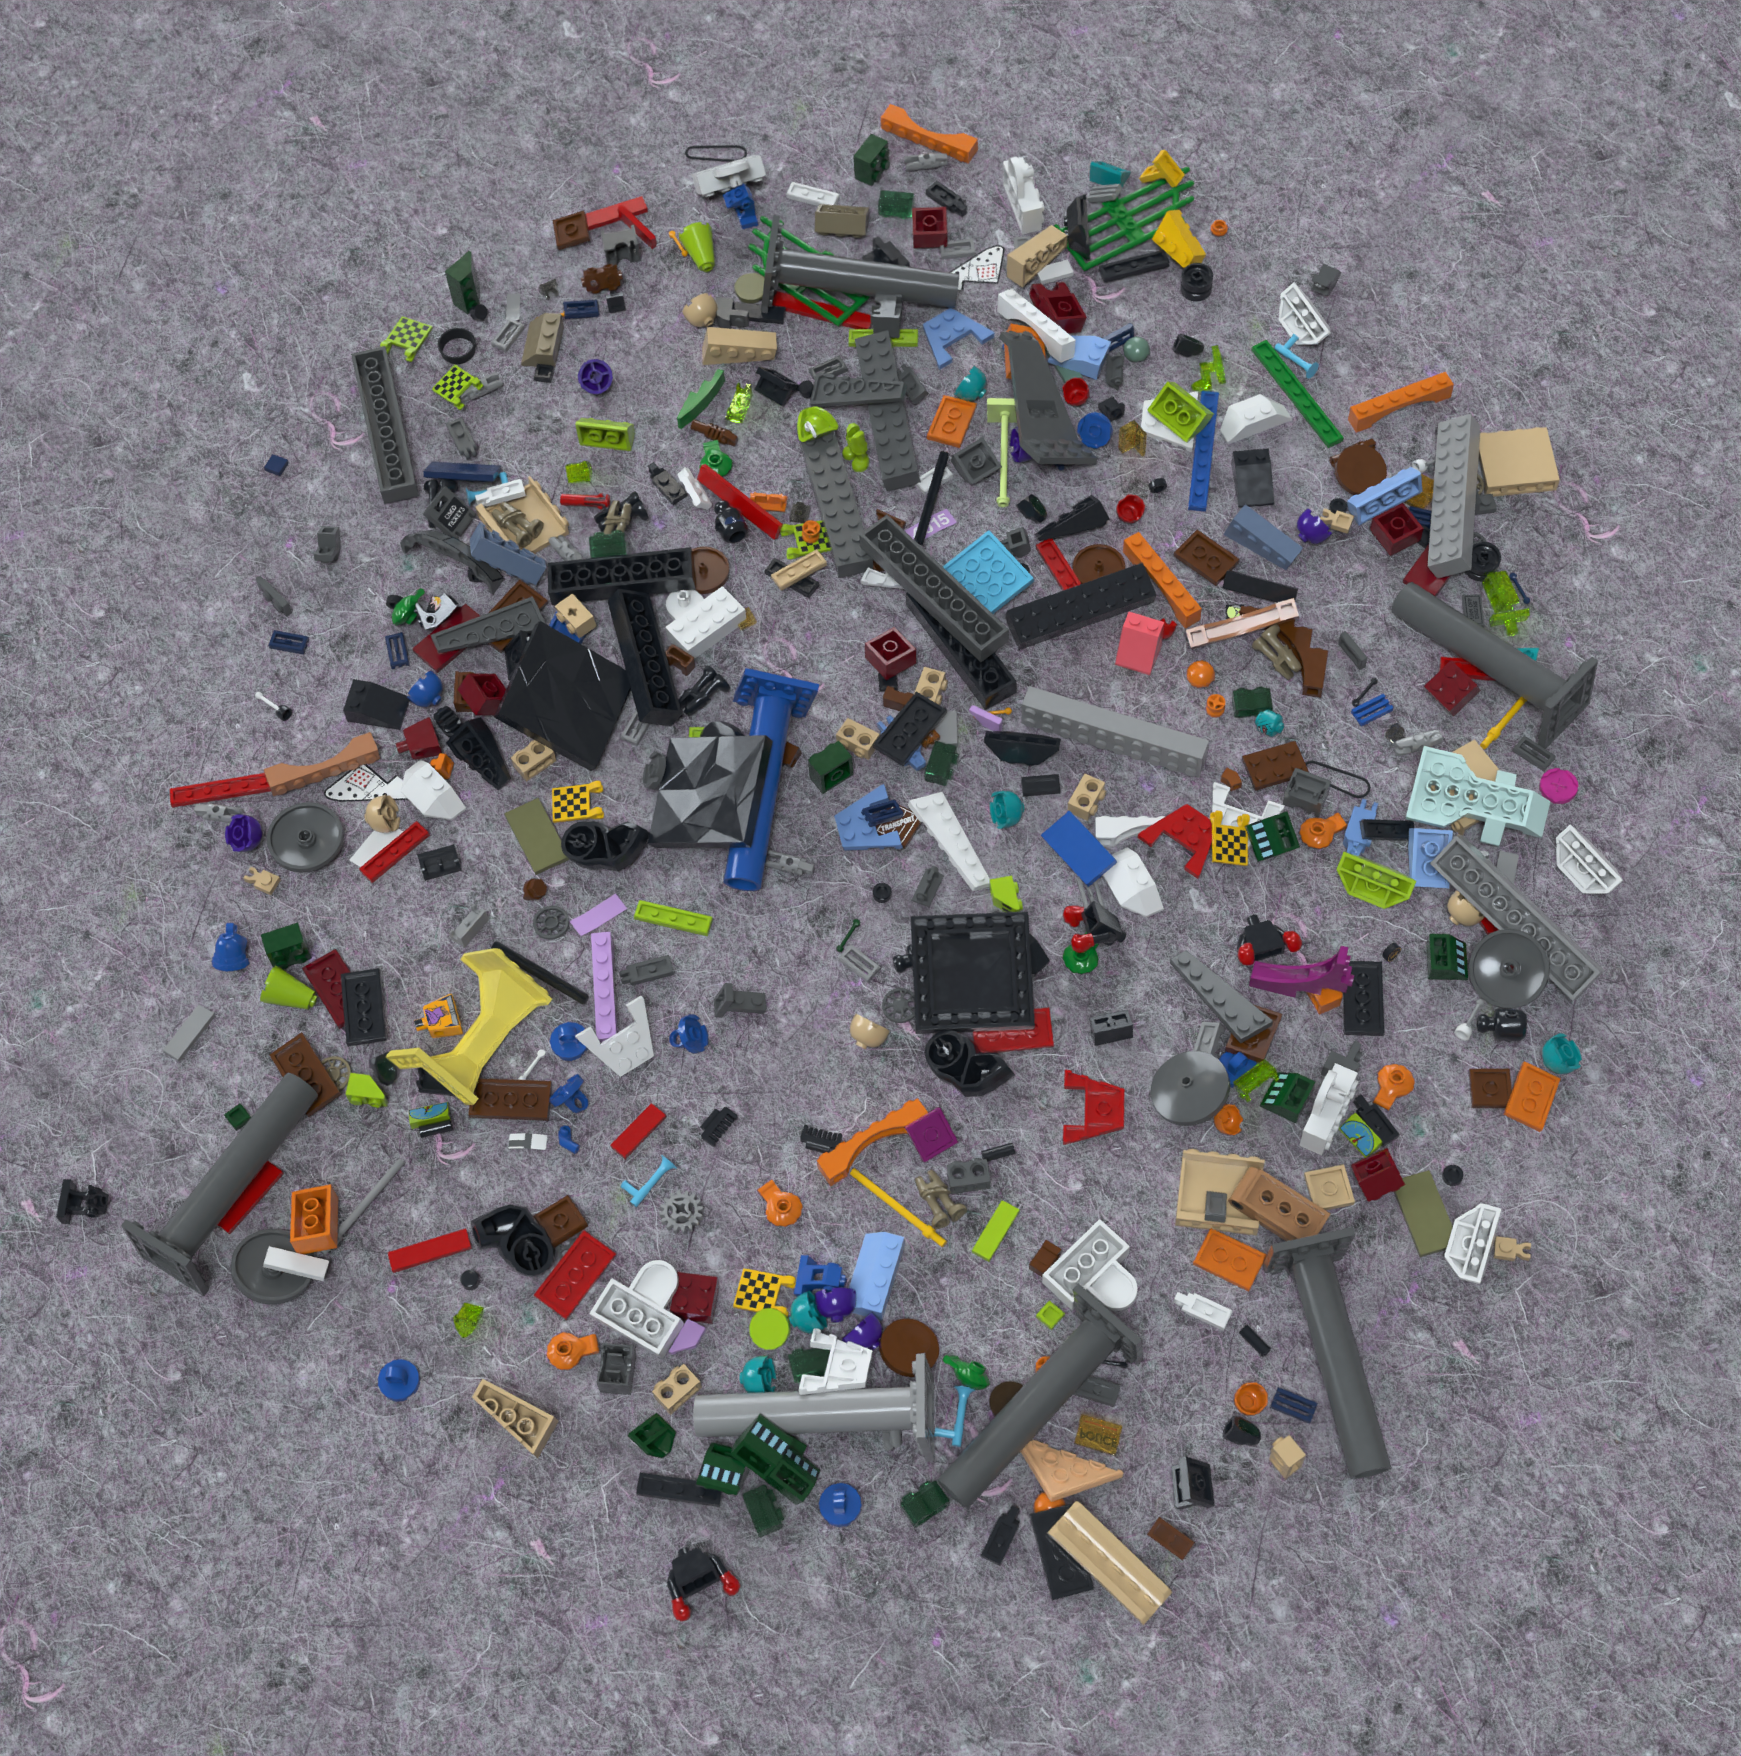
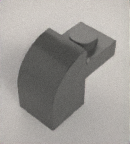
(1325, 280)
(728, 317)
(1017, 542)
(328, 544)
(1350, 1061)

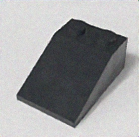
(1253, 477)
(375, 705)

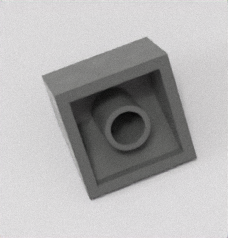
(975, 461)

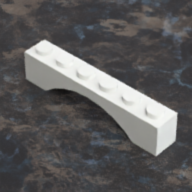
(1057, 341)
(1113, 830)

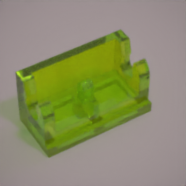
(739, 403)
(1500, 591)
(1254, 1079)

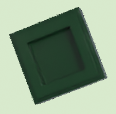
(237, 1117)

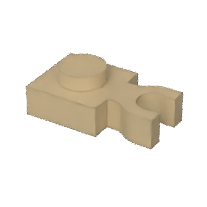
(1339, 521)
(264, 882)
(1507, 1249)

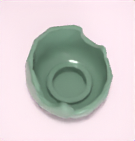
(1136, 349)

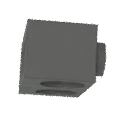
(969, 1181)

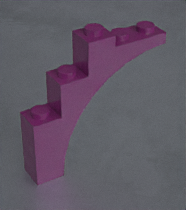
(1287, 980)

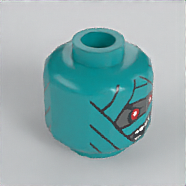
(1269, 723)

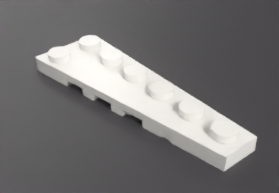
(944, 826)

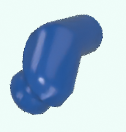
(565, 1140)

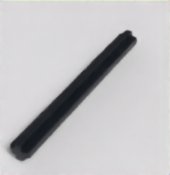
(931, 497)
(543, 974)

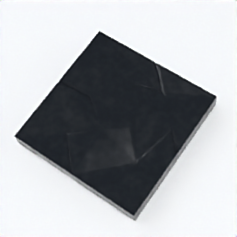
(564, 696)
(710, 792)
(972, 972)

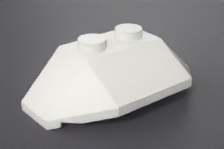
(1301, 317)
(1252, 417)
(430, 792)
(1585, 863)
(1133, 884)
(1472, 1242)

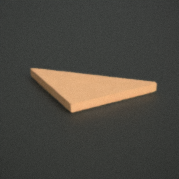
(1063, 1472)

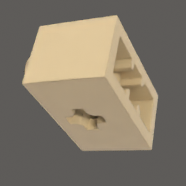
(575, 616)

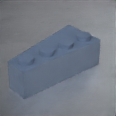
(1262, 538)
(506, 555)

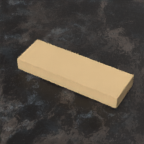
(799, 569)

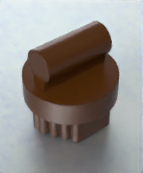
(534, 889)

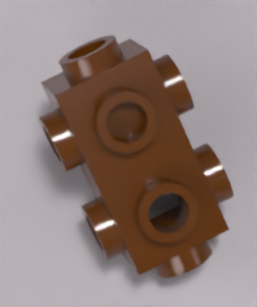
(605, 277)

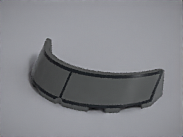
(456, 550)

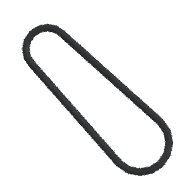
(715, 146)
(1347, 773)

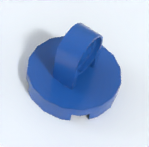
(1095, 430)
(691, 1034)
(565, 1043)
(1236, 1065)
(568, 1094)
(398, 1380)
(840, 1504)

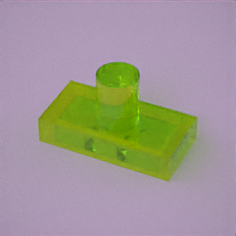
(1217, 365)
(1509, 619)

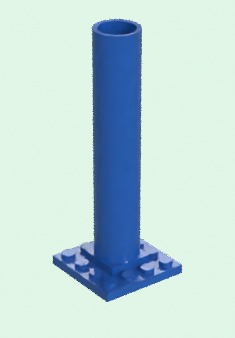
(773, 702)

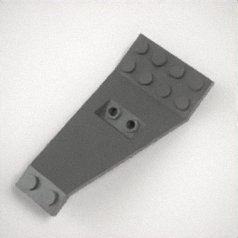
(1040, 411)

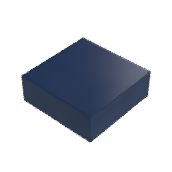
(276, 465)

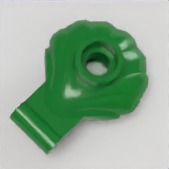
(715, 459)
(404, 610)
(1081, 962)
(968, 1374)

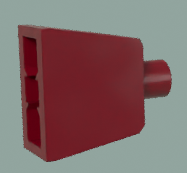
(420, 740)

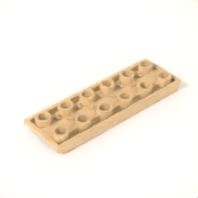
(1110, 1562)

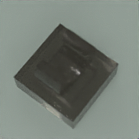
(547, 287)
(800, 512)

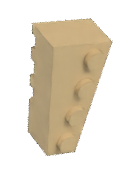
(1034, 255)
(737, 346)
(524, 1421)

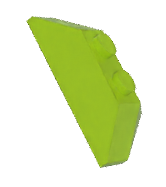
(1374, 881)

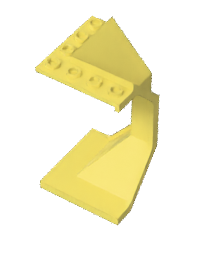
(505, 999)

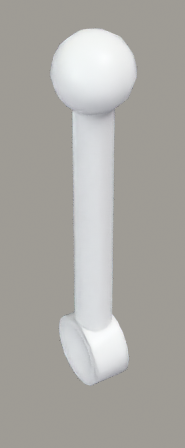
(541, 1054)

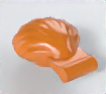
(1319, 832)
(1394, 1083)
(782, 1207)
(567, 1350)

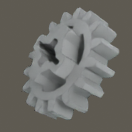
(682, 1220)

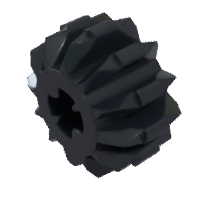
(447, 721)

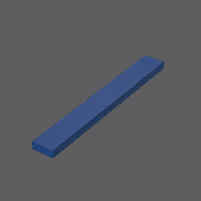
(1203, 456)

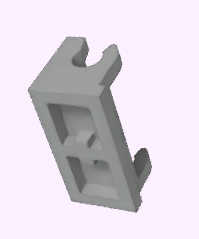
(469, 926)

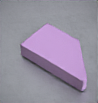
(986, 719)
(688, 1337)

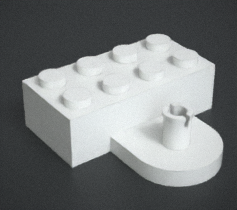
(728, 174)
(1022, 195)
(701, 621)
(1329, 1109)
(1096, 1267)
(640, 1309)

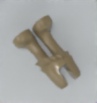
(515, 516)
(613, 519)
(1285, 655)
(935, 1190)

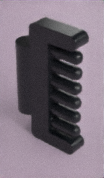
(713, 1122)
(817, 1143)

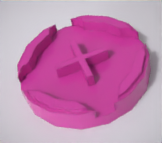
(1558, 786)

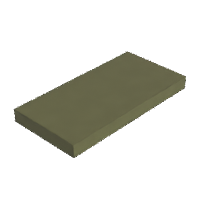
(536, 836)
(1424, 1213)

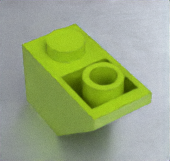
(1004, 894)
(363, 1090)

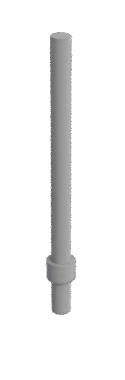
(367, 1200)

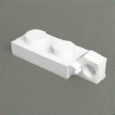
(695, 489)
(501, 493)
(1204, 1309)

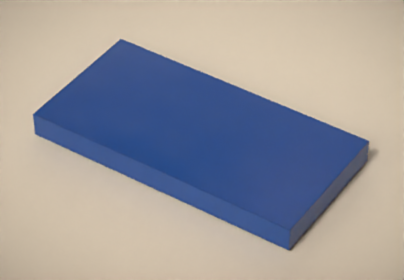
(1078, 848)

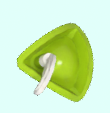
(815, 423)

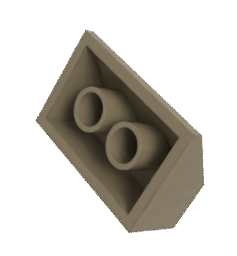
(841, 220)
(543, 340)

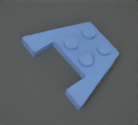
(949, 328)
(854, 829)

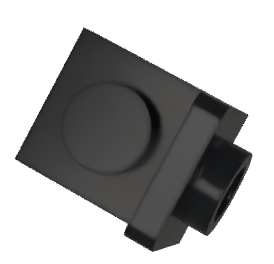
(1112, 409)

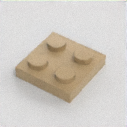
(1329, 1187)

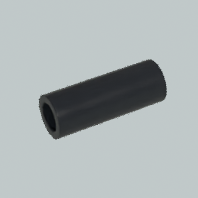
(435, 1128)
(998, 1152)
(1254, 1340)

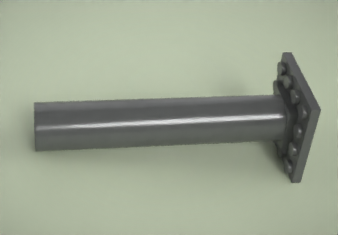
(852, 275)
(1509, 666)
(223, 1184)
(1335, 1345)
(1041, 1398)

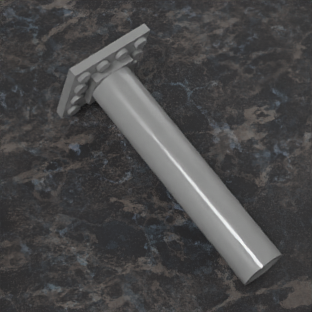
(827, 1411)

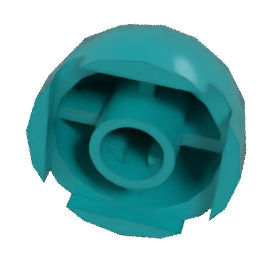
(972, 385)
(1006, 809)
(1561, 1055)
(805, 1314)
(758, 1375)

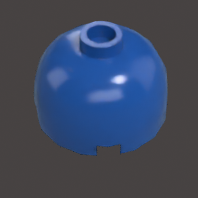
(426, 691)

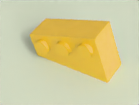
(1177, 240)

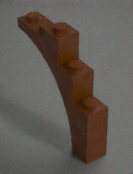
(1311, 659)

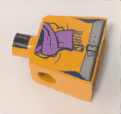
(440, 1018)

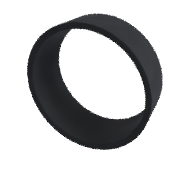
(453, 334)

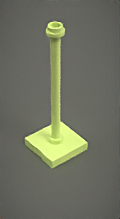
(1002, 411)

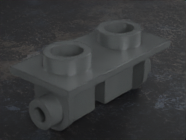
(1114, 370)
(928, 886)

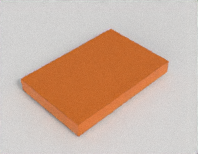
(951, 421)
(1532, 1096)
(1229, 1259)

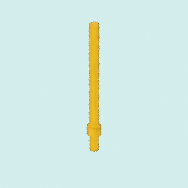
(1495, 731)
(927, 1230)

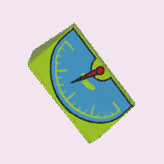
(429, 1114)
(1360, 1135)

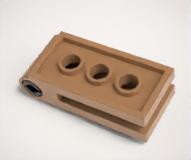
(1258, 1185)

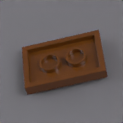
(1206, 557)
(1273, 765)
(1258, 1045)

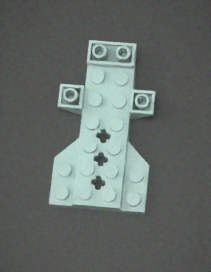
(1496, 802)

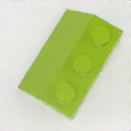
(1180, 411)
(605, 434)

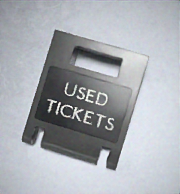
(453, 516)

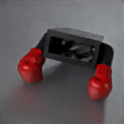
(1099, 924)
(1264, 941)
(694, 1572)

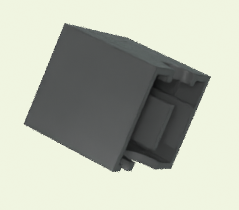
(621, 246)
(887, 314)
(1306, 791)
(616, 1371)

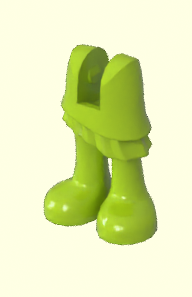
(856, 448)

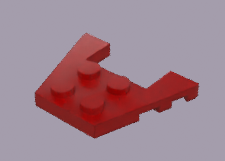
(1188, 829)
(1102, 1108)

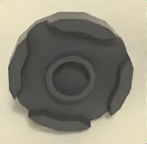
(654, 771)

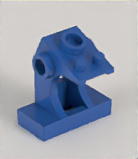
(741, 199)
(808, 1268)

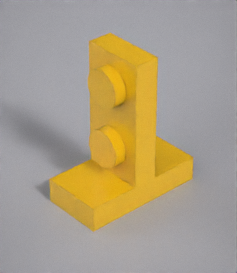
(1163, 168)

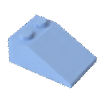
(1088, 356)
(1422, 850)

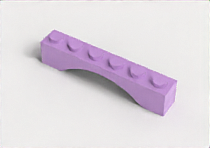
(604, 985)

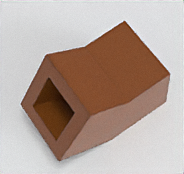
(1231, 779)

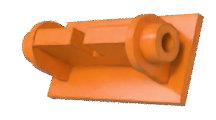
(770, 502)

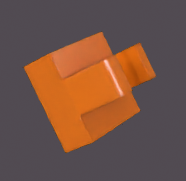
(443, 765)

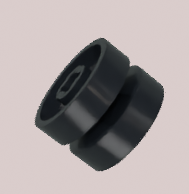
(1196, 282)
(1485, 560)

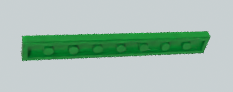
(1297, 394)

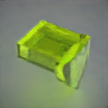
(1205, 381)
(579, 471)
(467, 1319)

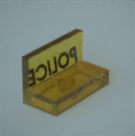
(1132, 436)
(1098, 1435)

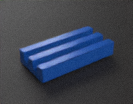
(1381, 698)

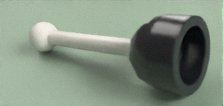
(282, 712)

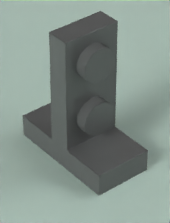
(738, 1001)

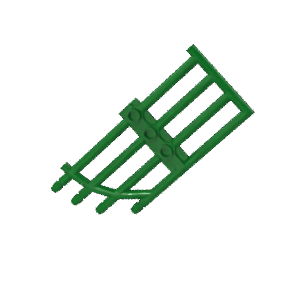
(1125, 221)
(795, 290)

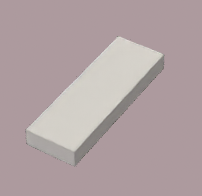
(811, 195)
(296, 1263)

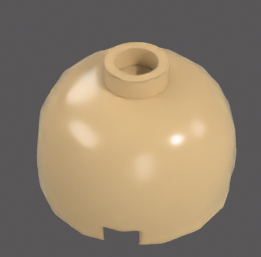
(701, 311)
(381, 814)
(1463, 911)
(867, 1032)

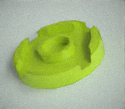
(769, 1328)

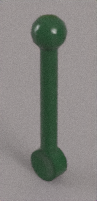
(856, 923)

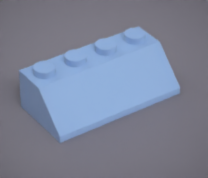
(1385, 495)
(876, 1272)

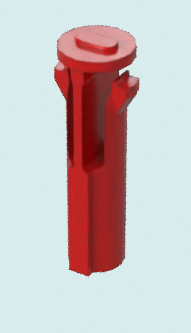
(582, 500)

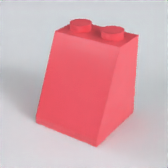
(1140, 643)

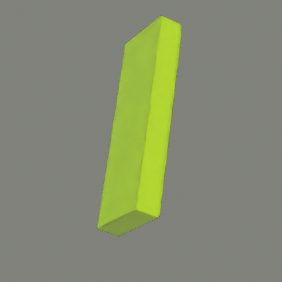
(995, 1231)

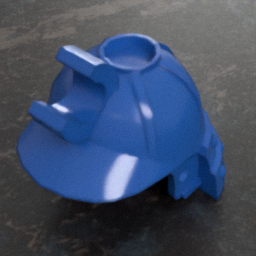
(230, 950)

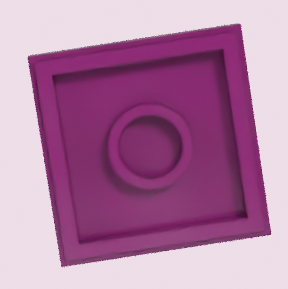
(931, 1134)

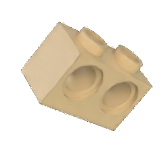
(930, 689)
(860, 735)
(536, 762)
(1083, 796)
(680, 1392)
(1286, 1456)

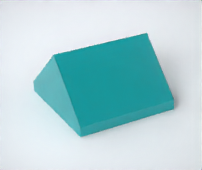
(1107, 174)

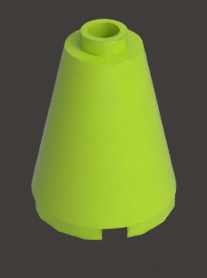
(699, 244)
(287, 991)

